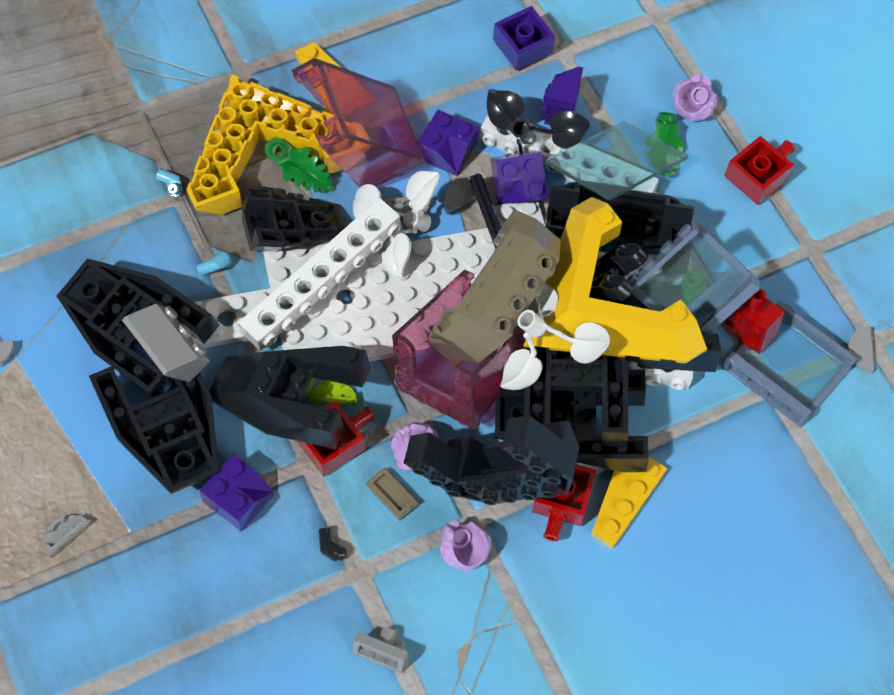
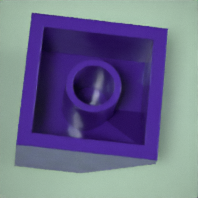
(524, 38)
(562, 93)
(448, 142)
(519, 177)
(236, 492)

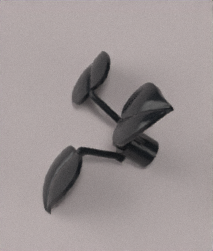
(507, 106)

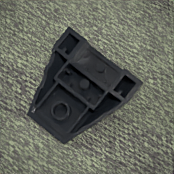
(285, 222)

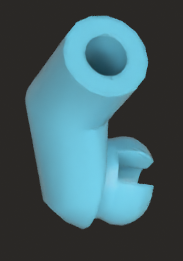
(173, 182)
(217, 262)

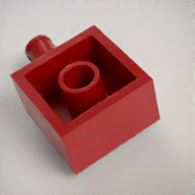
(760, 168)
(755, 322)
(349, 445)
(567, 507)

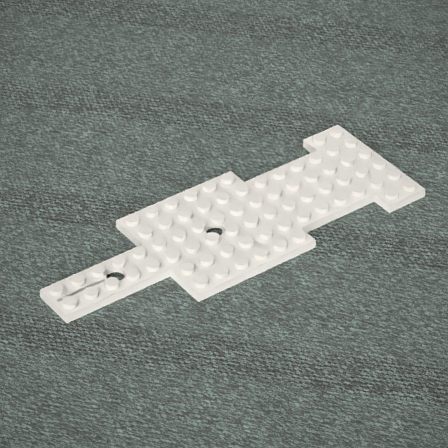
(381, 298)

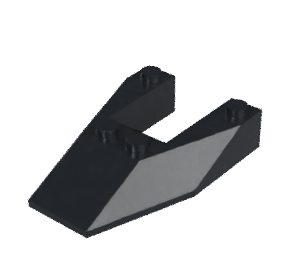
(104, 294)
(602, 375)
(273, 386)
(580, 412)
(167, 433)

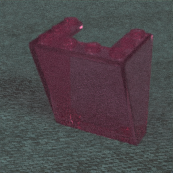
(369, 125)
(449, 385)

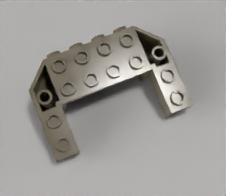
(500, 292)

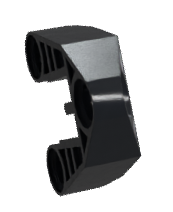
(610, 269)

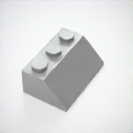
(167, 342)

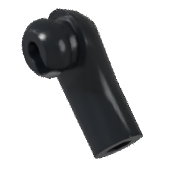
(329, 548)

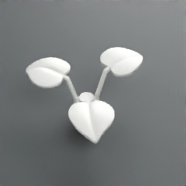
(419, 190)
(523, 367)

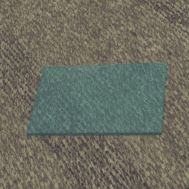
(616, 160)

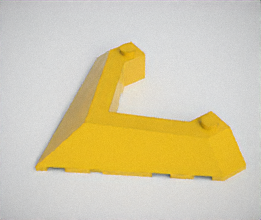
(243, 119)
(632, 330)

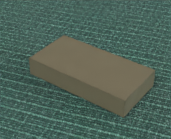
(392, 494)

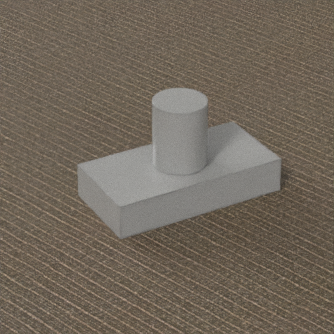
(381, 650)

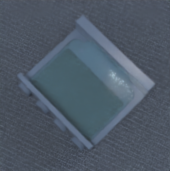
(699, 274)
(794, 369)

